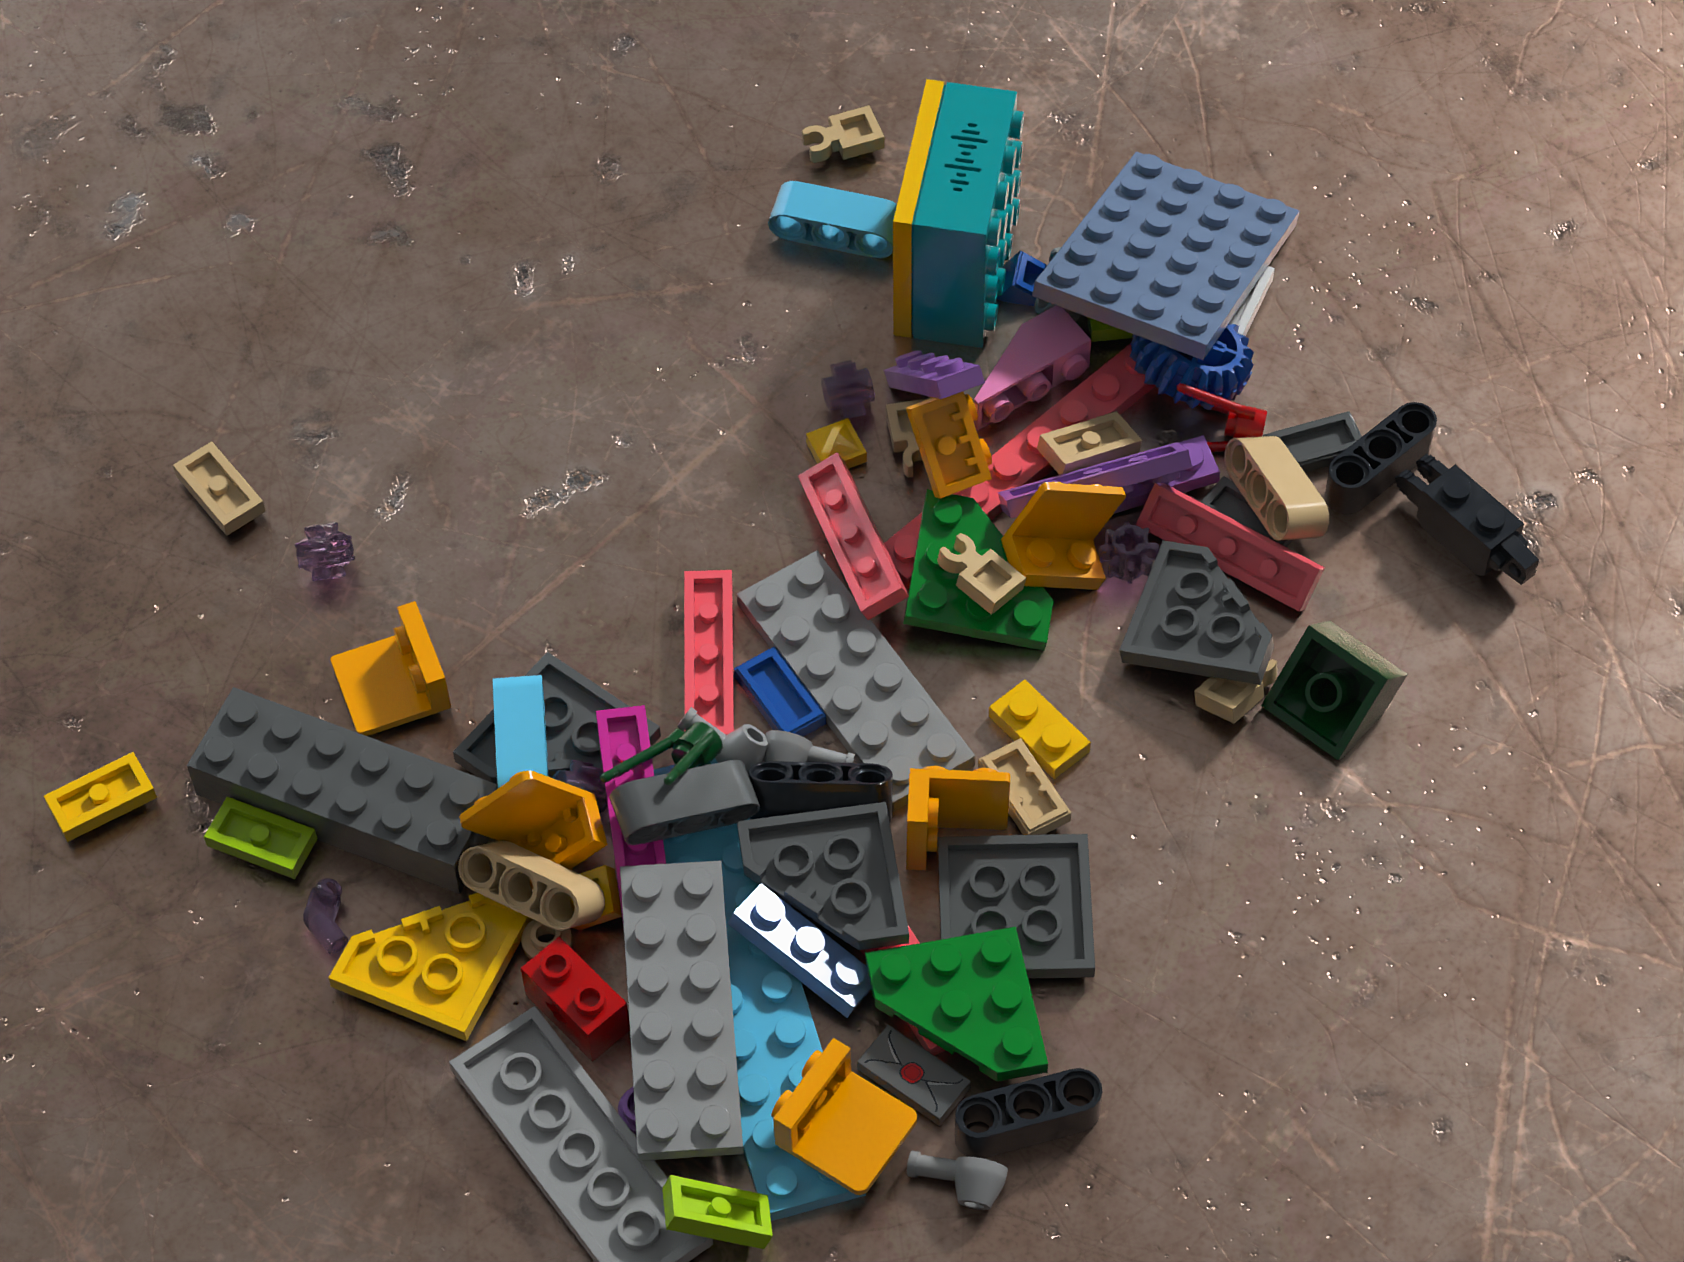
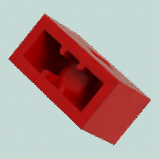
(575, 998)

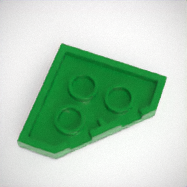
(942, 606)
(965, 998)

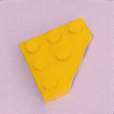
(434, 964)

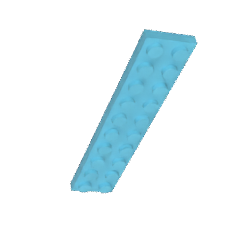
(770, 1032)

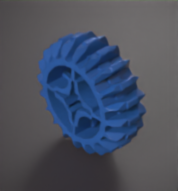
(1220, 373)

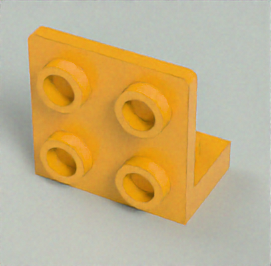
(950, 443)
(1056, 534)
(393, 677)
(952, 801)

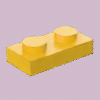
(1042, 728)
(100, 796)

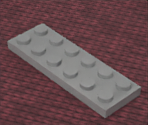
(853, 673)
(680, 1011)
(572, 1143)

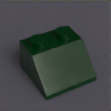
(1333, 688)

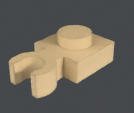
(848, 132)
(902, 434)
(983, 578)
(1233, 698)

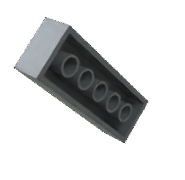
(342, 785)

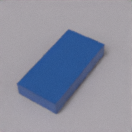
(779, 694)

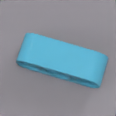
(834, 219)
(519, 726)

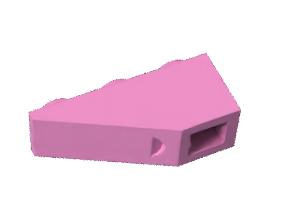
(1036, 360)

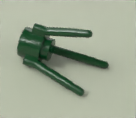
(691, 749)

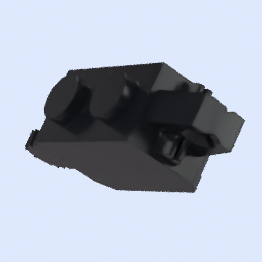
(1468, 520)

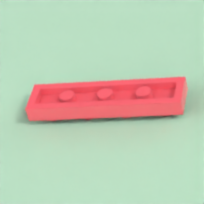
(853, 536)
(1236, 547)
(709, 646)

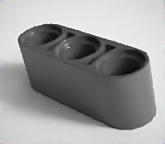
(693, 803)

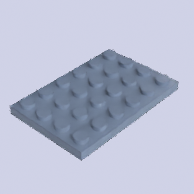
(1167, 254)

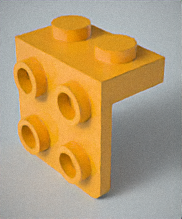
(541, 817)
(841, 1121)

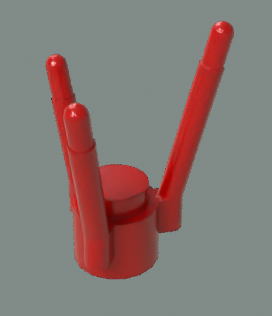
(1241, 420)

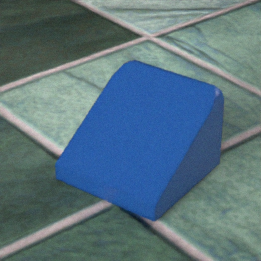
(1020, 279)

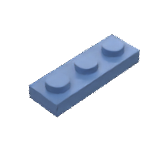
(802, 949)

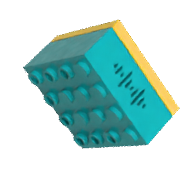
(956, 213)

